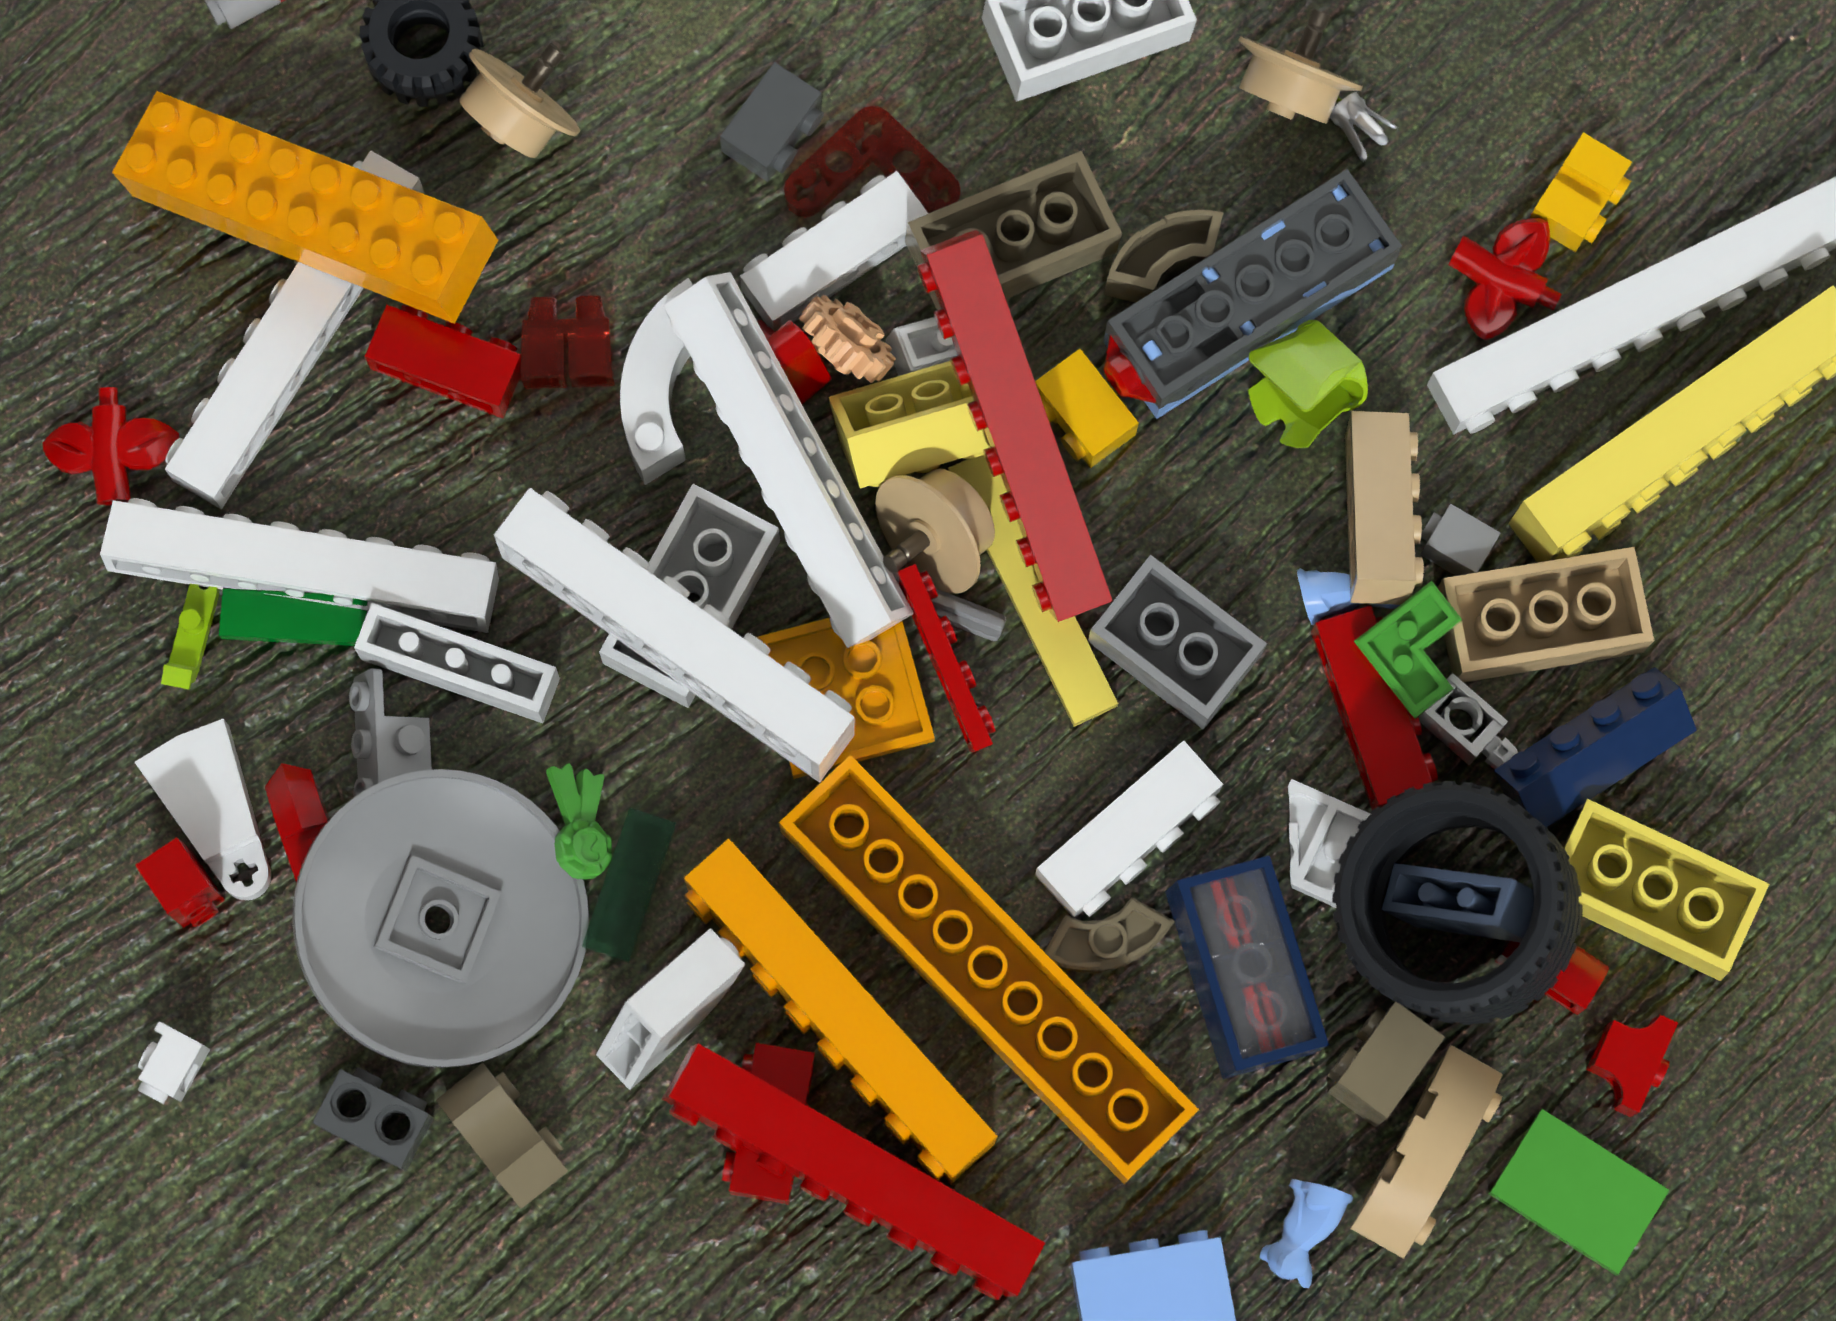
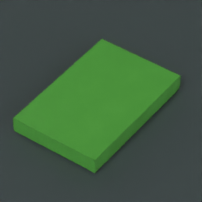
(1579, 1192)

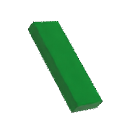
(274, 618)

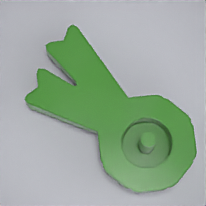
(581, 844)

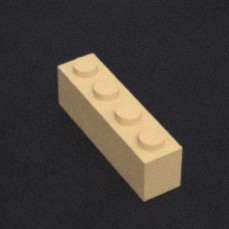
(1381, 508)

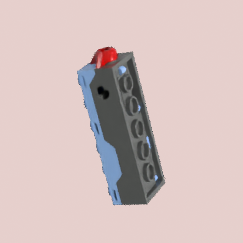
(1248, 295)

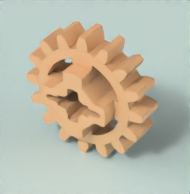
(847, 338)

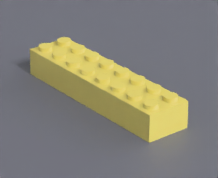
(1681, 434)

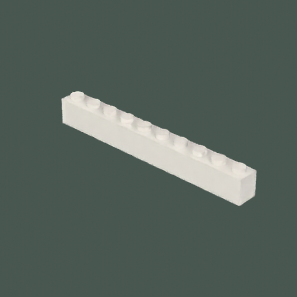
(1637, 310)

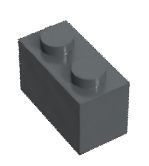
(772, 123)

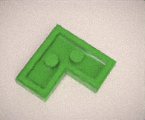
(1398, 646)

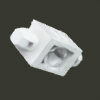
(1456, 739)

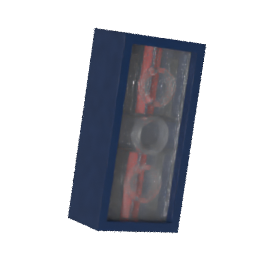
(1246, 967)

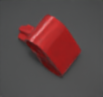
(797, 358)

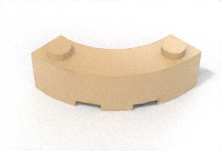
(1431, 1148)

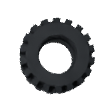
(424, 77)

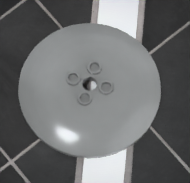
(510, 907)

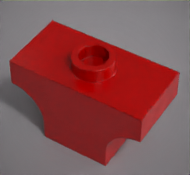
(1632, 1060)

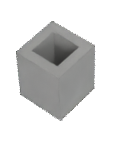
(1458, 541)

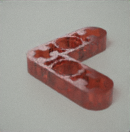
(877, 150)

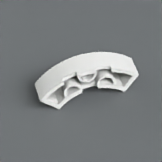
(647, 390)

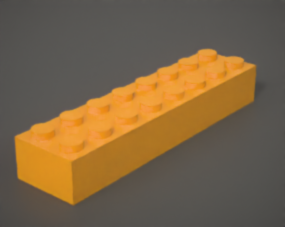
(306, 206)
(840, 1012)

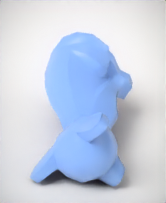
(1327, 594)
(1310, 1220)

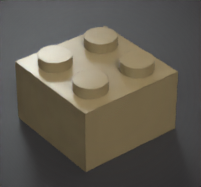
(1385, 1064)

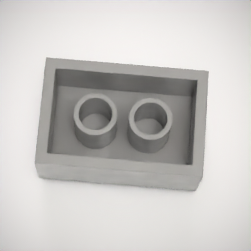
(1176, 642)

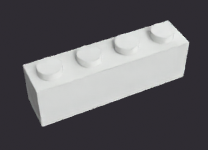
(832, 252)
(457, 663)
(1129, 830)

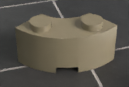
(1162, 253)
(502, 1135)

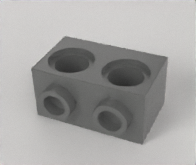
(368, 1129)

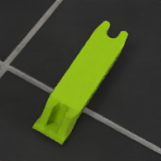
(191, 637)

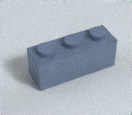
(1459, 902)

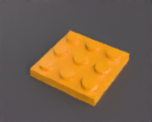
(871, 676)

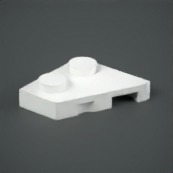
(1318, 838)

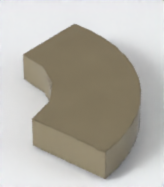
(1110, 941)

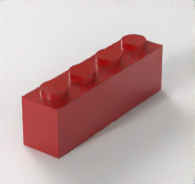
(1372, 716)

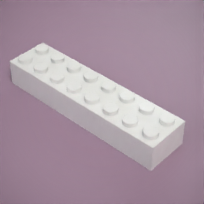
(675, 633)

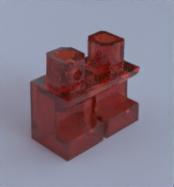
(546, 339)

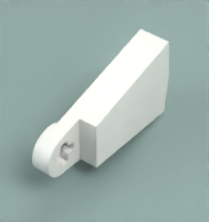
(208, 797)

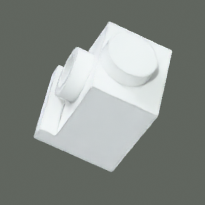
(170, 1064)

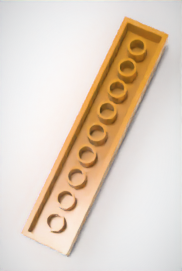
(987, 969)

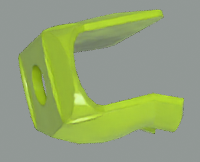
(1306, 382)

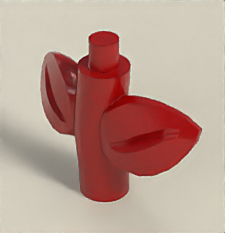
(1505, 275)
(109, 447)

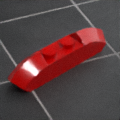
(296, 811)

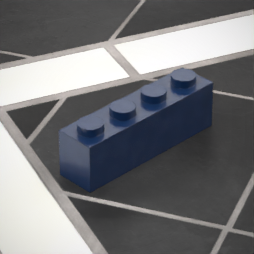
(1597, 747)

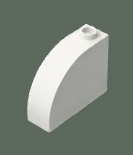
(670, 1008)

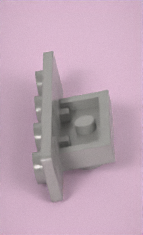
(384, 743)

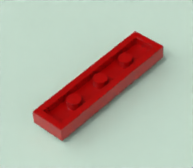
(954, 676)

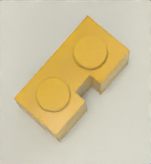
(1581, 191)
(1085, 409)

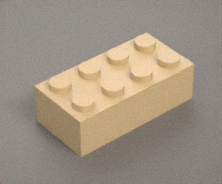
(1547, 615)

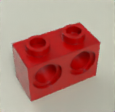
(181, 884)

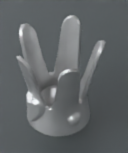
(1354, 111)

